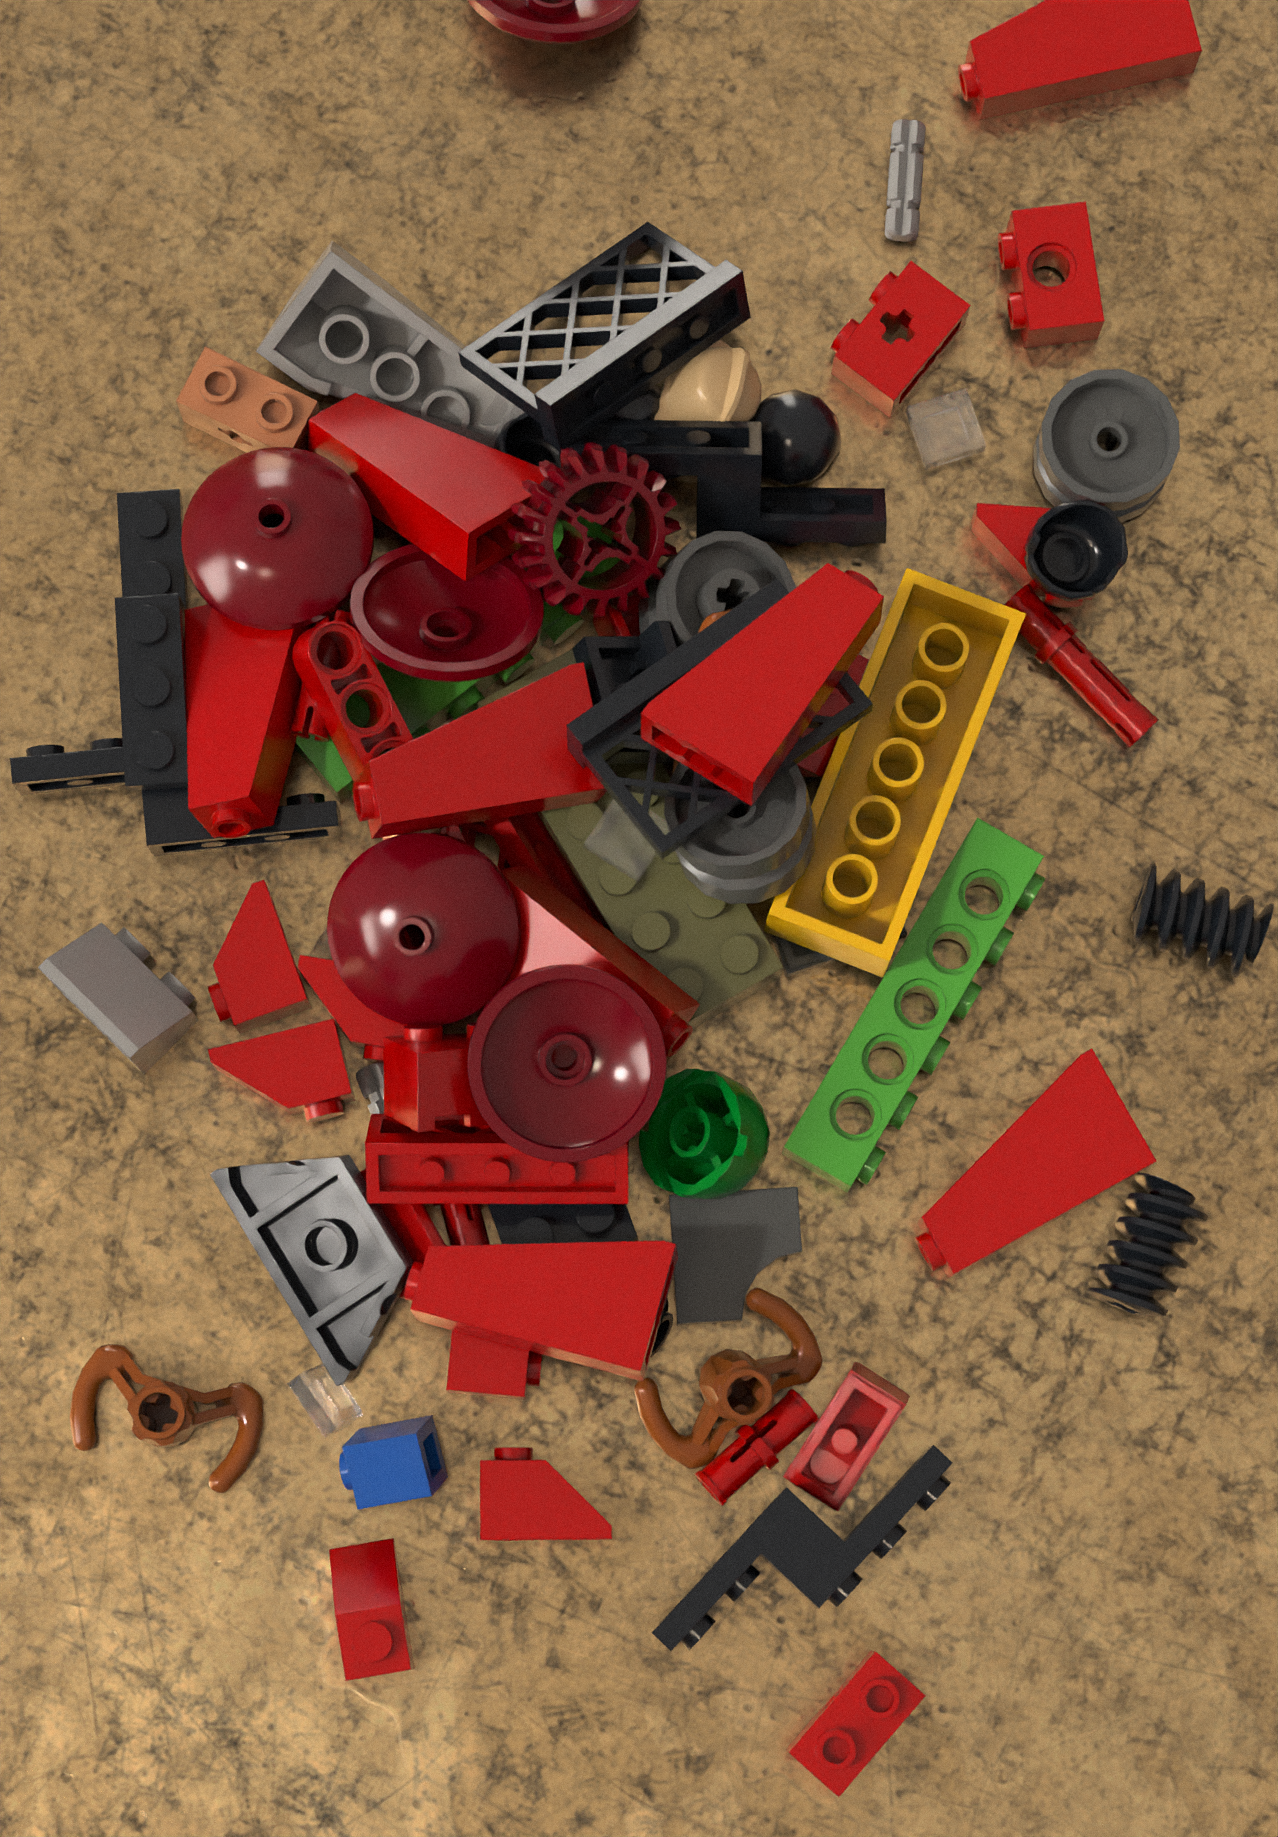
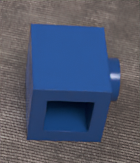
(393, 1462)

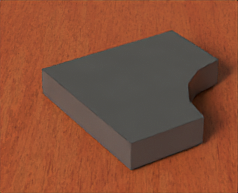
(726, 1246)

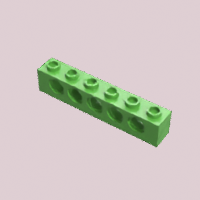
(984, 859)

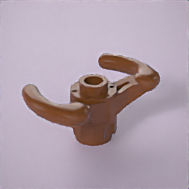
(734, 1386)
(167, 1412)

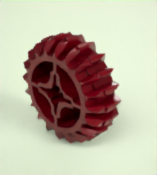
(607, 507)

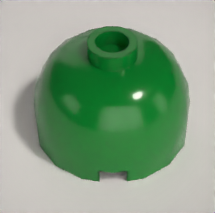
(704, 1136)

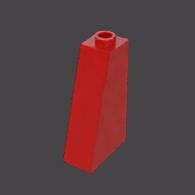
(1076, 52)
(427, 481)
(765, 685)
(238, 720)
(484, 764)
(563, 933)
(1044, 1165)
(555, 1299)

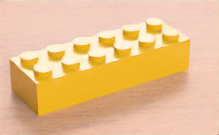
(897, 771)

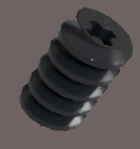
(1199, 921)
(1148, 1248)

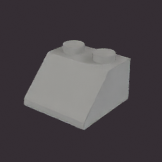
(121, 995)

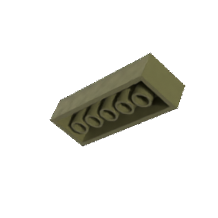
(689, 937)

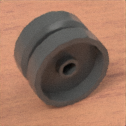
(1125, 416)
(709, 578)
(752, 848)

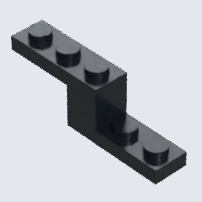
(729, 488)
(152, 639)
(168, 822)
(805, 1550)

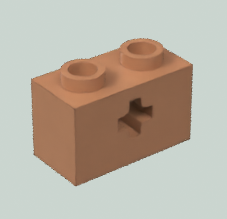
(244, 405)

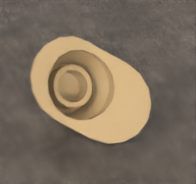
(712, 387)

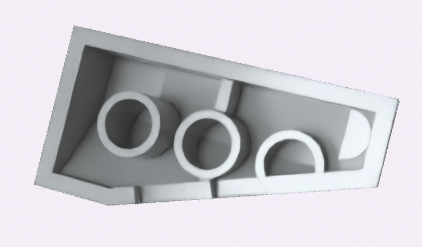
(364, 337)

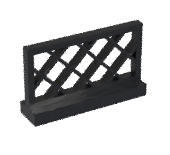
(631, 355)
(617, 724)

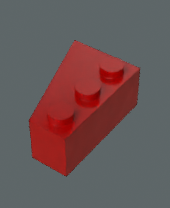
(430, 1079)

